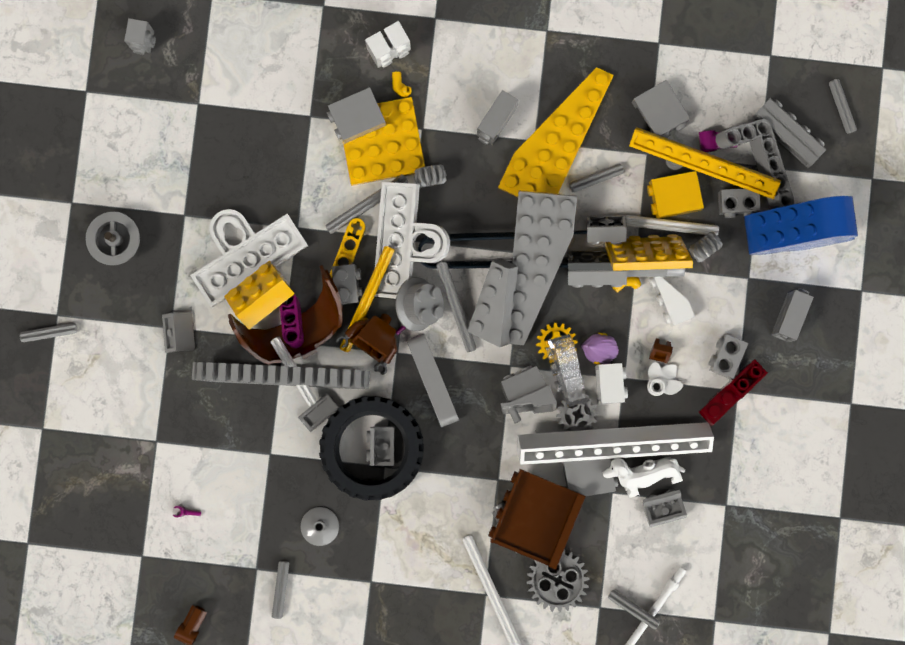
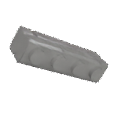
(790, 133)

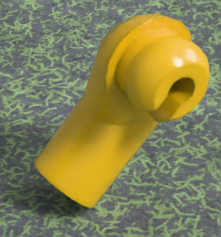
(397, 85)
(634, 282)

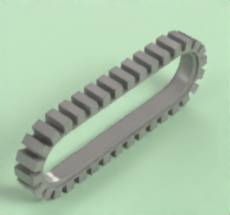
(280, 375)

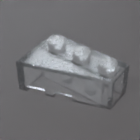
(567, 370)

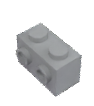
(139, 36)

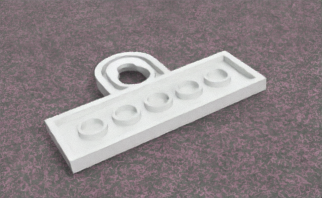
(399, 230)
(273, 244)

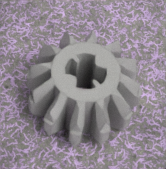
(430, 175)
(705, 247)

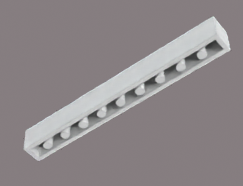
(614, 443)

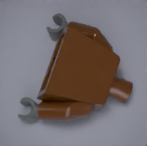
(374, 338)

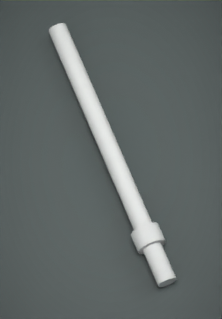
(671, 585)

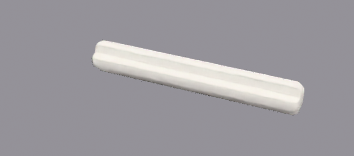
(288, 361)

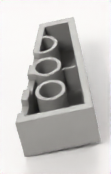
(495, 304)

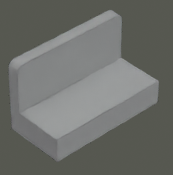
(178, 332)

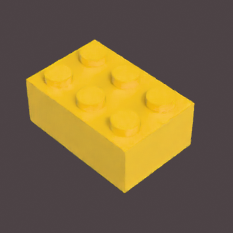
(259, 295)

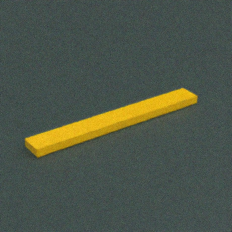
(705, 163)

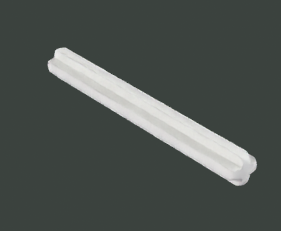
(671, 225)

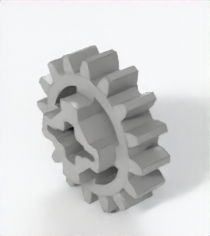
(585, 417)

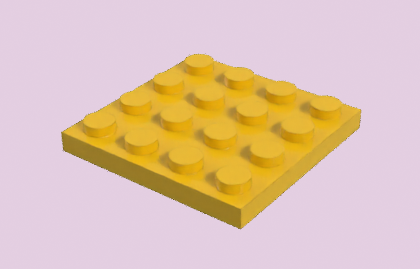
(388, 150)
(649, 253)

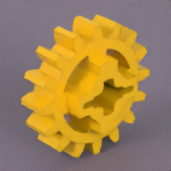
(555, 334)

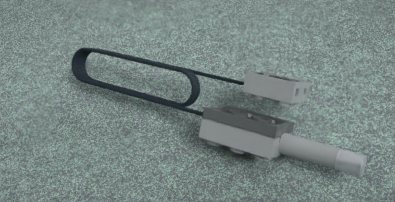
(583, 266)

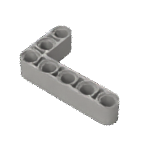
(761, 135)

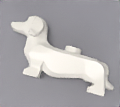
(645, 474)

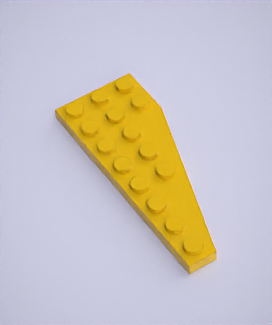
(550, 151)

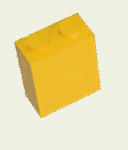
(675, 195)

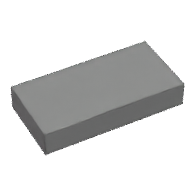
(318, 412)

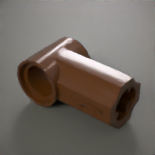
(188, 630)

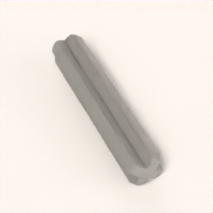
(842, 106)
(596, 178)
(48, 332)
(280, 589)
(634, 609)

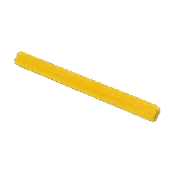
(370, 290)

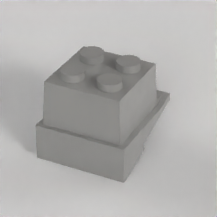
(526, 393)

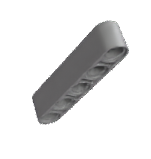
(432, 380)

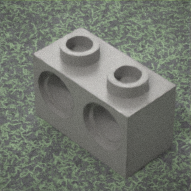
(738, 197)
(733, 359)

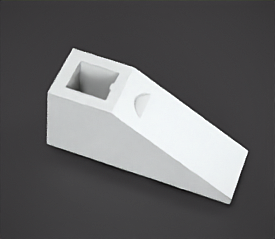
(675, 305)

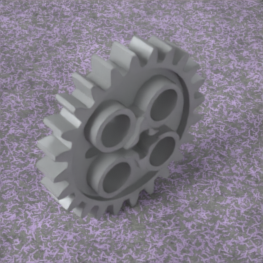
(549, 595)

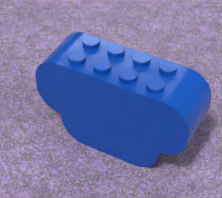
(802, 226)

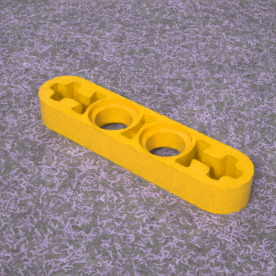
(350, 254)

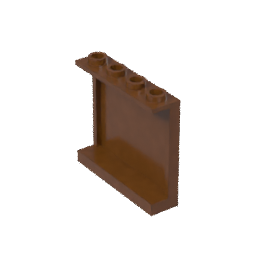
(536, 518)

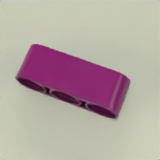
(294, 327)

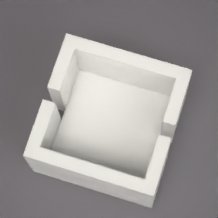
(398, 45)
(610, 383)

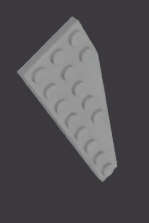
(540, 242)

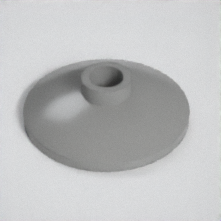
(327, 519)

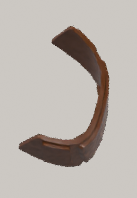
(318, 325)

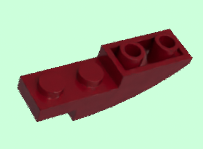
(732, 392)

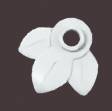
(665, 378)

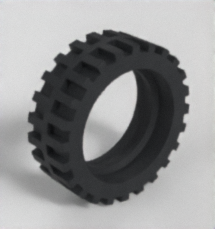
(331, 439)

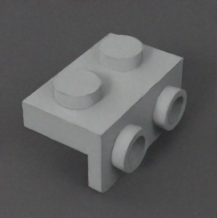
(347, 283)
(381, 446)
(664, 508)

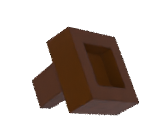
(660, 351)

